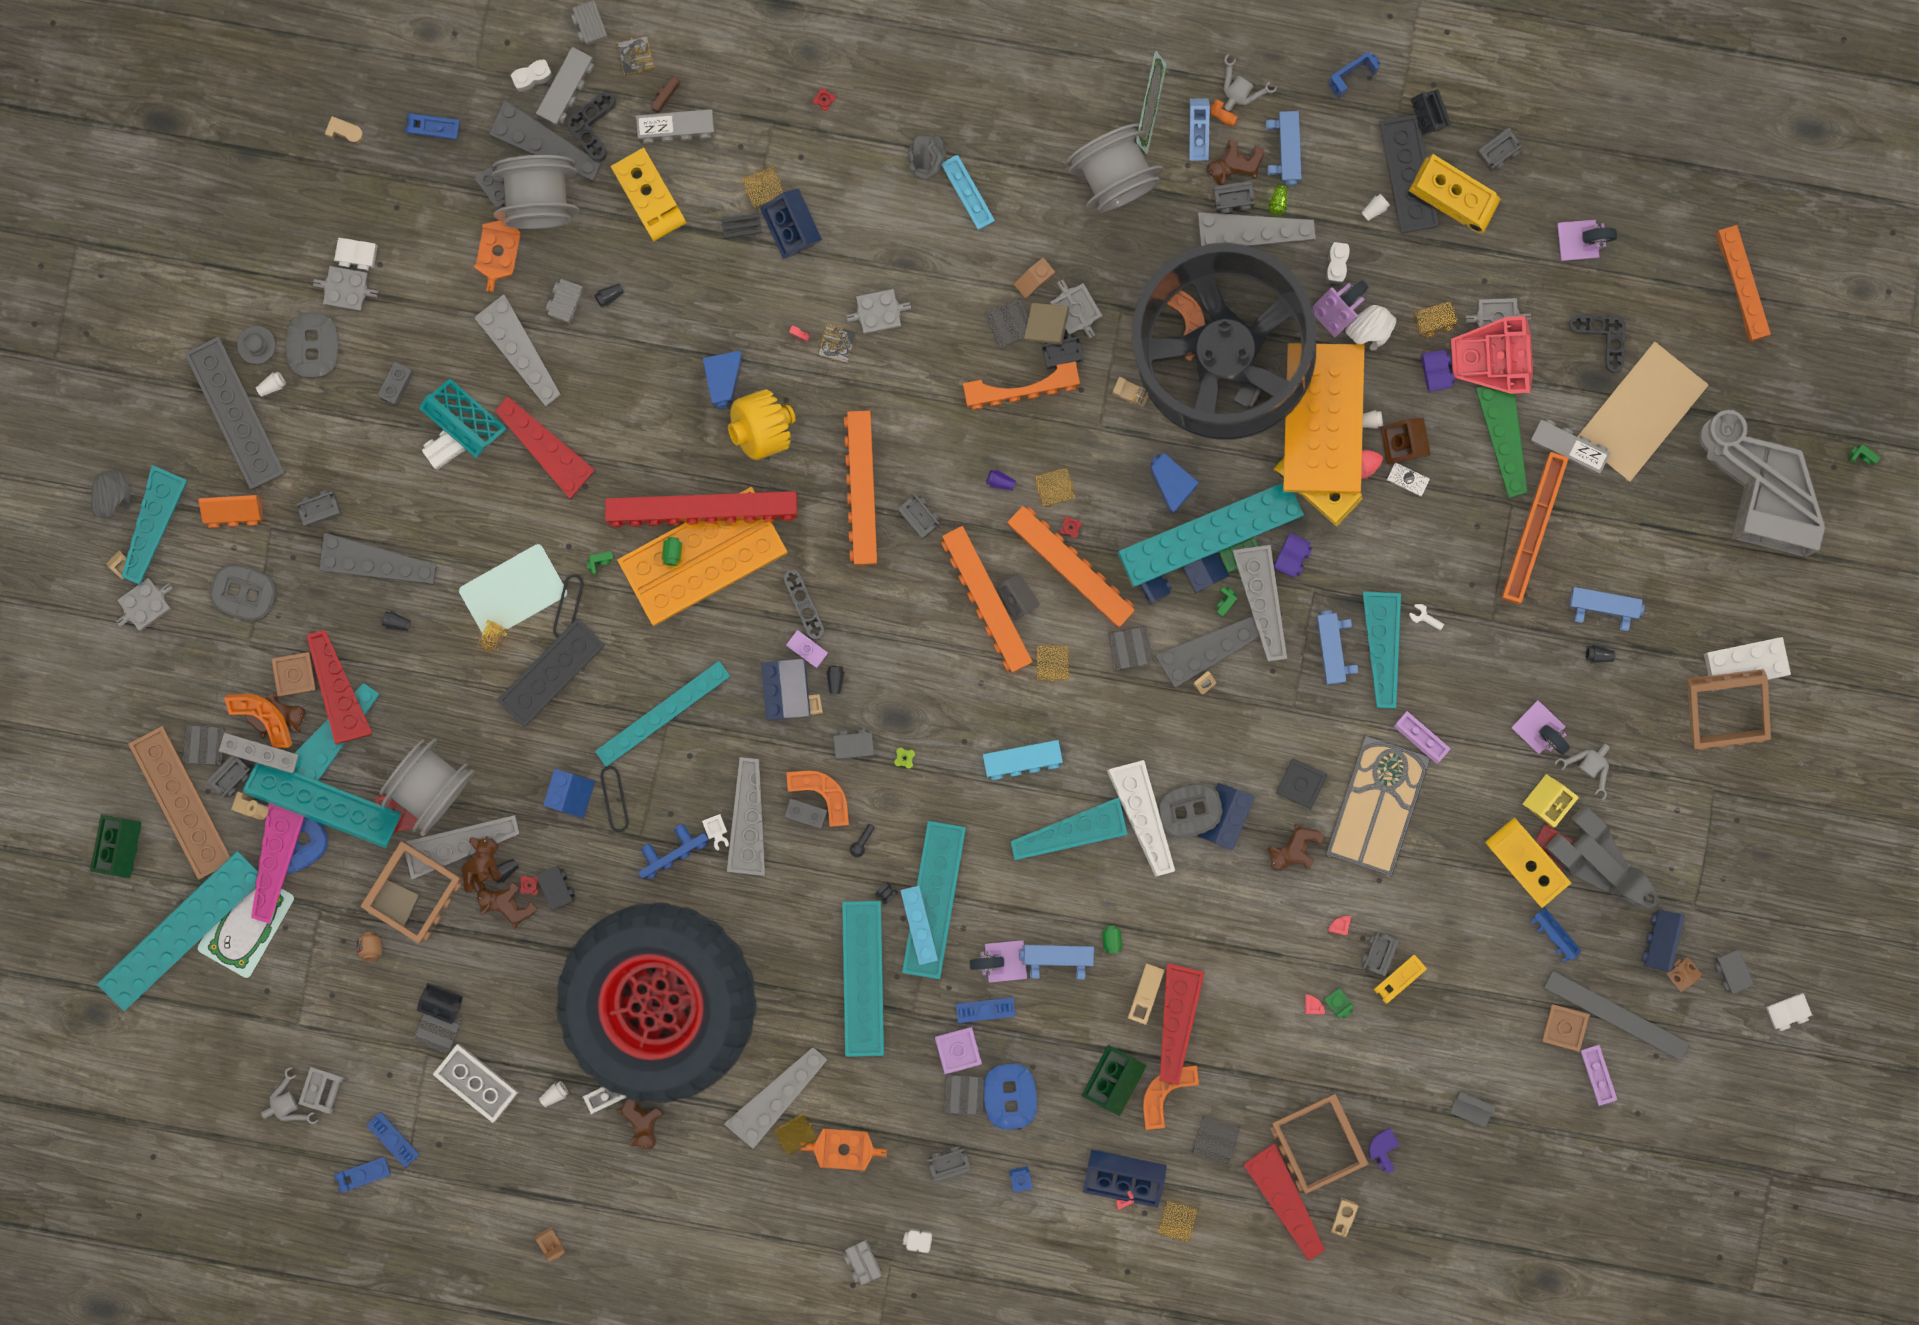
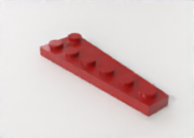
(555, 457)
(341, 705)
(1180, 1005)
(1279, 1189)

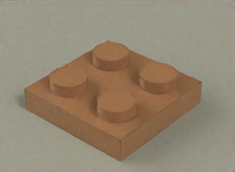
(293, 674)
(1565, 1028)

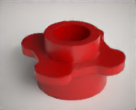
(824, 94)
(1070, 522)
(524, 885)

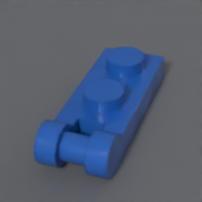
(433, 126)
(363, 1174)

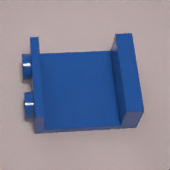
(1336, 82)

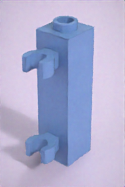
(1289, 147)
(1605, 603)
(1331, 648)
(1057, 955)

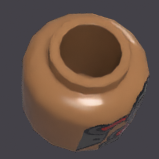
(369, 947)

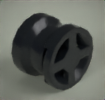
(885, 891)

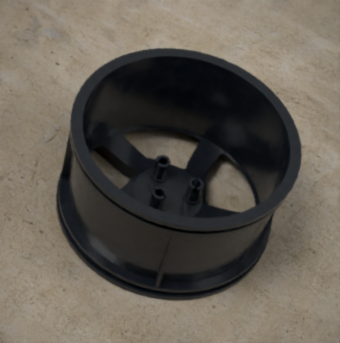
(1226, 343)

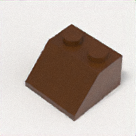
(1405, 440)

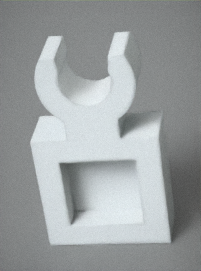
(715, 828)

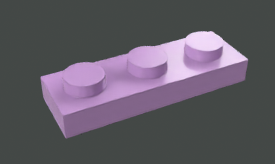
(1422, 737)
(1598, 1075)

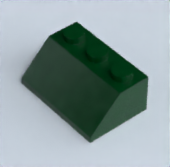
(115, 846)
(1114, 1080)

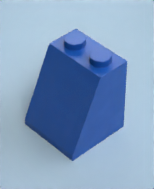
(722, 377)
(1172, 482)
(569, 793)

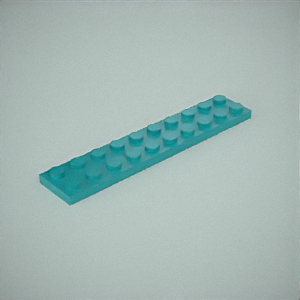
(1209, 534)
(180, 931)

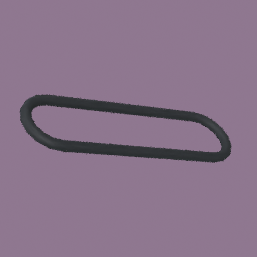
(561, 601)
(622, 797)

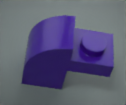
(1379, 1145)

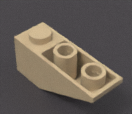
(1145, 994)

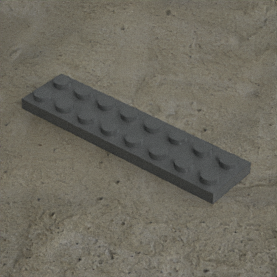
(234, 413)

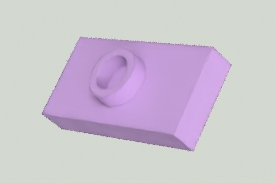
(807, 649)

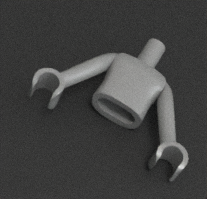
(1240, 89)
(1591, 765)
(285, 1104)

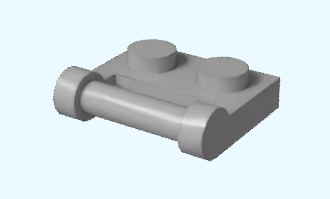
(315, 1087)

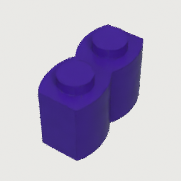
(1437, 371)
(1292, 555)

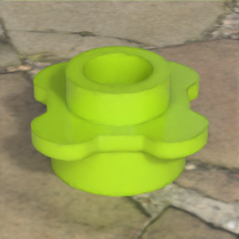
(900, 754)

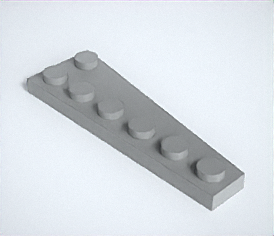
(1253, 229)
(510, 337)
(1259, 583)
(746, 840)
(456, 844)
(765, 1109)

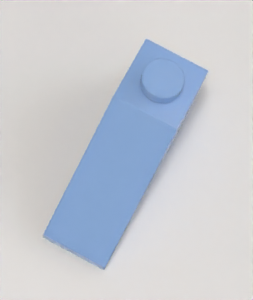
(1199, 129)

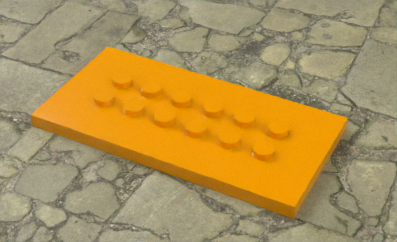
(1327, 424)
(710, 561)

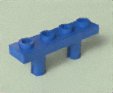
(682, 852)

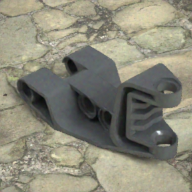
(1599, 861)

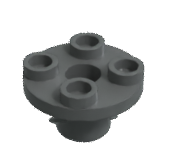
(256, 345)

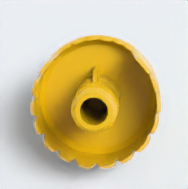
(759, 425)

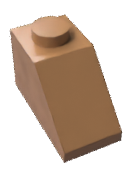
(1034, 278)

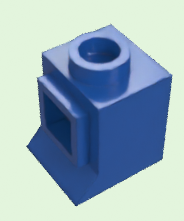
(1020, 1179)

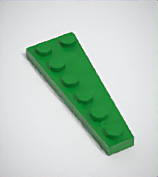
(1503, 428)

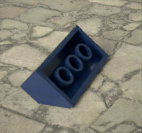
(1115, 1175)

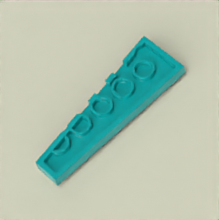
(157, 508)
(1383, 629)
(320, 748)
(1084, 828)

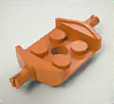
(493, 266)
(858, 1157)

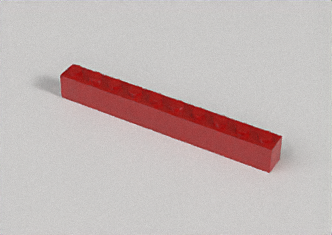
(701, 509)

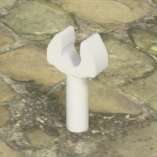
(1425, 617)

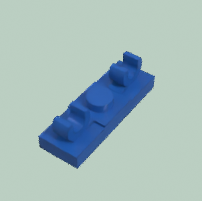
(1556, 934)
(985, 1010)
(393, 1139)

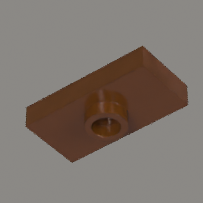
(664, 94)

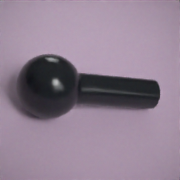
(857, 849)

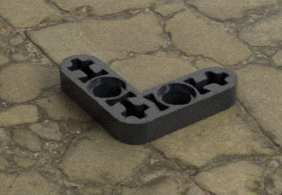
(584, 127)
(1611, 335)

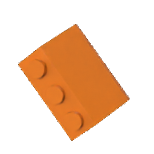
(231, 511)

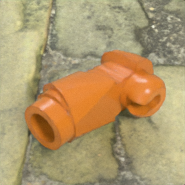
(1224, 116)

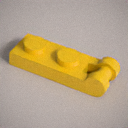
(1400, 978)

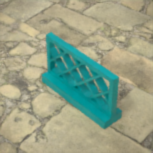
(454, 424)

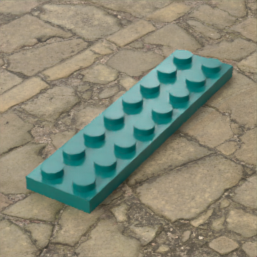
(323, 804)
(937, 886)
(863, 978)

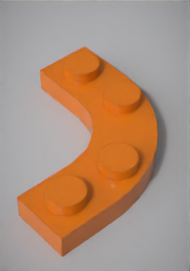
(1190, 312)
(263, 710)
(827, 788)
(1157, 1092)

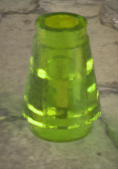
(1278, 202)

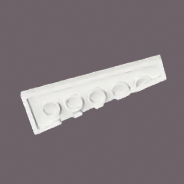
(1141, 808)

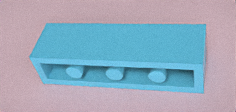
(1022, 759)

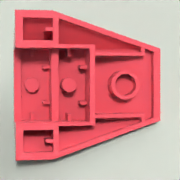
(1496, 355)

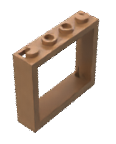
(1725, 681)
(444, 901)
(1293, 1166)

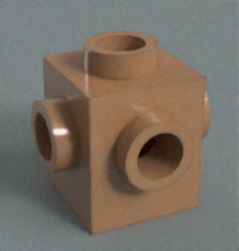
(1684, 973)

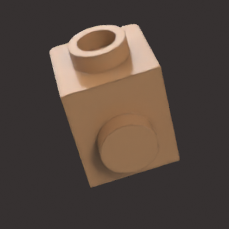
(550, 1244)

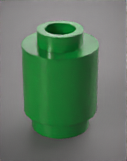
(671, 551)
(1112, 939)

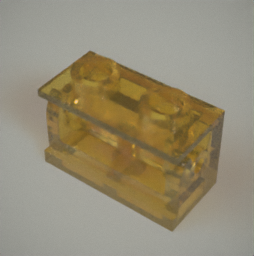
(1436, 319)
(493, 636)

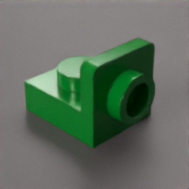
(1866, 454)
(601, 558)
(1225, 605)
(1339, 1004)

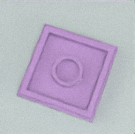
(958, 1050)

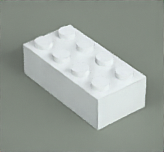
(1760, 655)
(476, 1083)

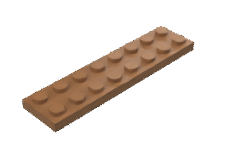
(180, 802)

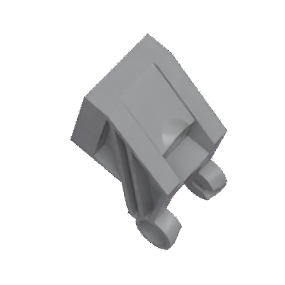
(1777, 496)

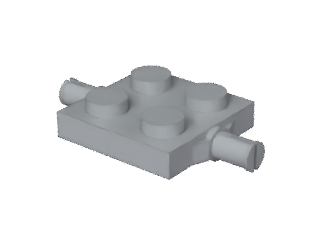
(345, 288)
(1082, 308)
(1495, 309)
(878, 311)
(144, 604)

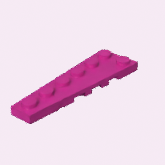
(278, 846)

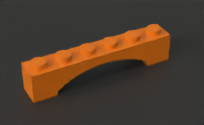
(1749, 300)
(979, 394)

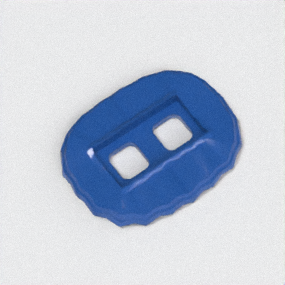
(309, 853)
(996, 1098)

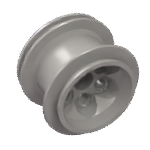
(1115, 168)
(535, 191)
(425, 785)

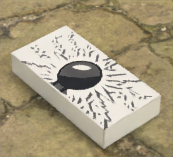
(1408, 479)

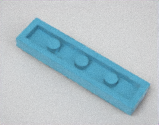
(967, 192)
(919, 925)

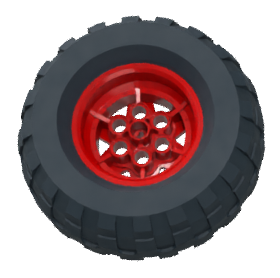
(597, 1014)

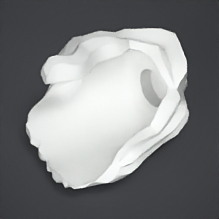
(1372, 325)

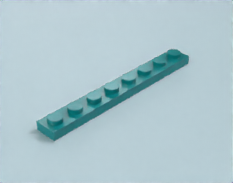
(662, 713)

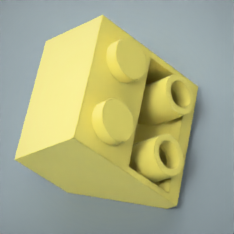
(1550, 801)

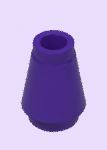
(999, 480)

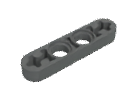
(801, 605)

